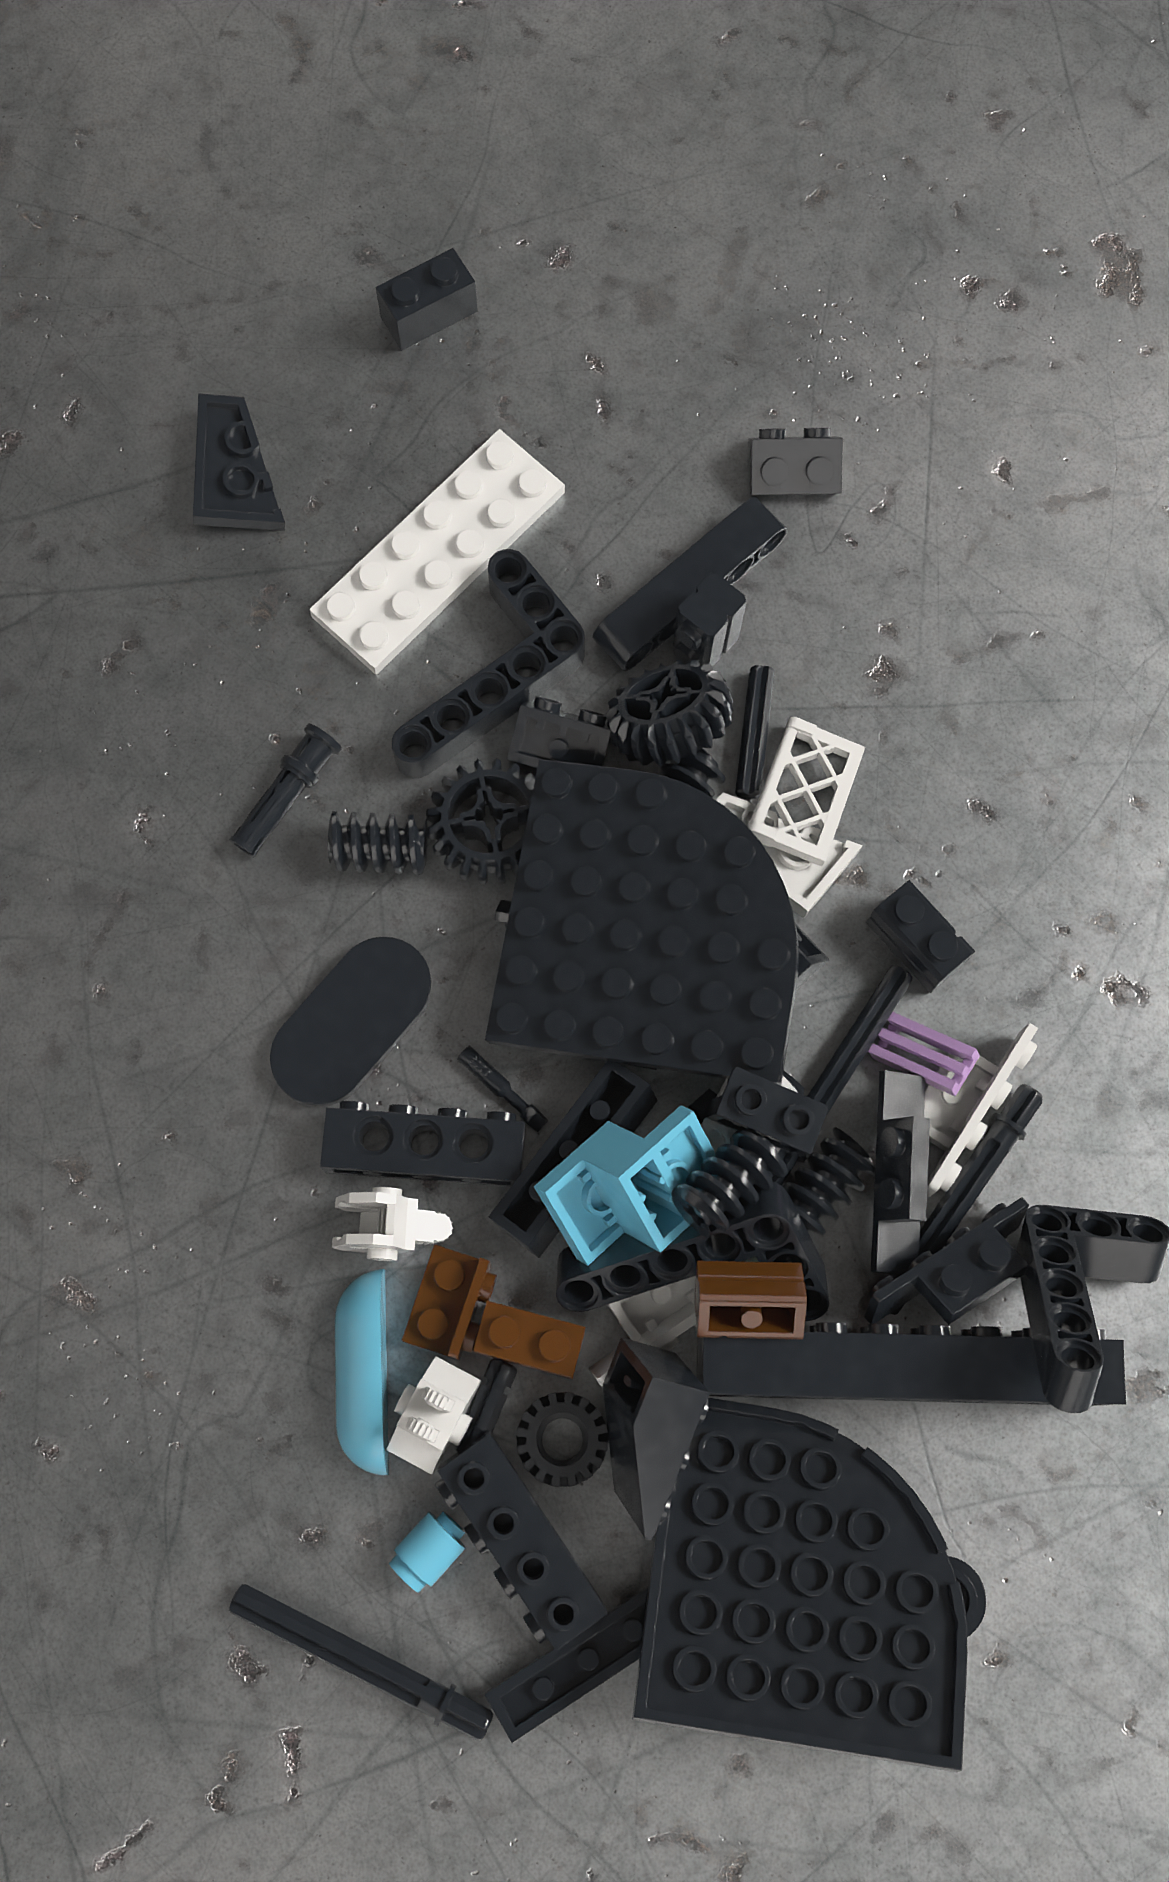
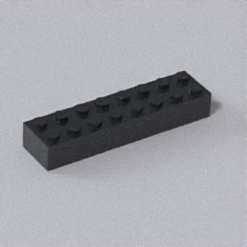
(892, 1366)

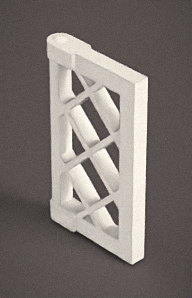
(788, 837)

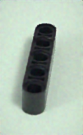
(651, 612)

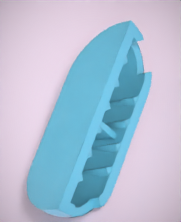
(362, 1373)

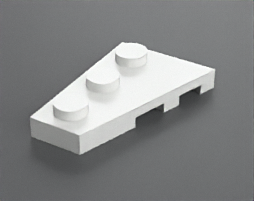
(802, 879)

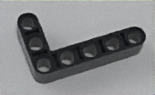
(500, 675)
(1061, 1251)
(629, 1267)

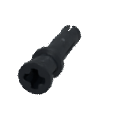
(297, 773)

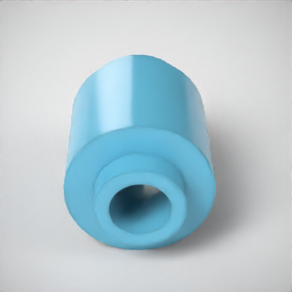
(428, 1550)

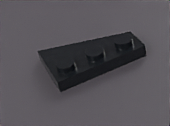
(229, 469)

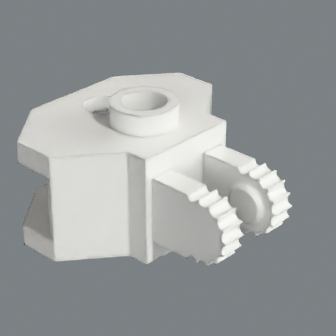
(389, 1224)
(433, 1415)

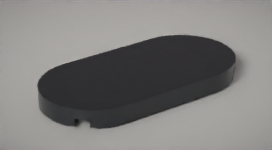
(351, 1021)

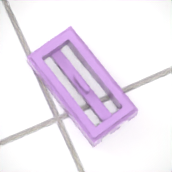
(891, 1037)

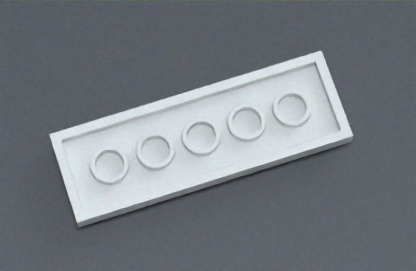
(437, 551)

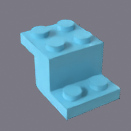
(624, 1185)

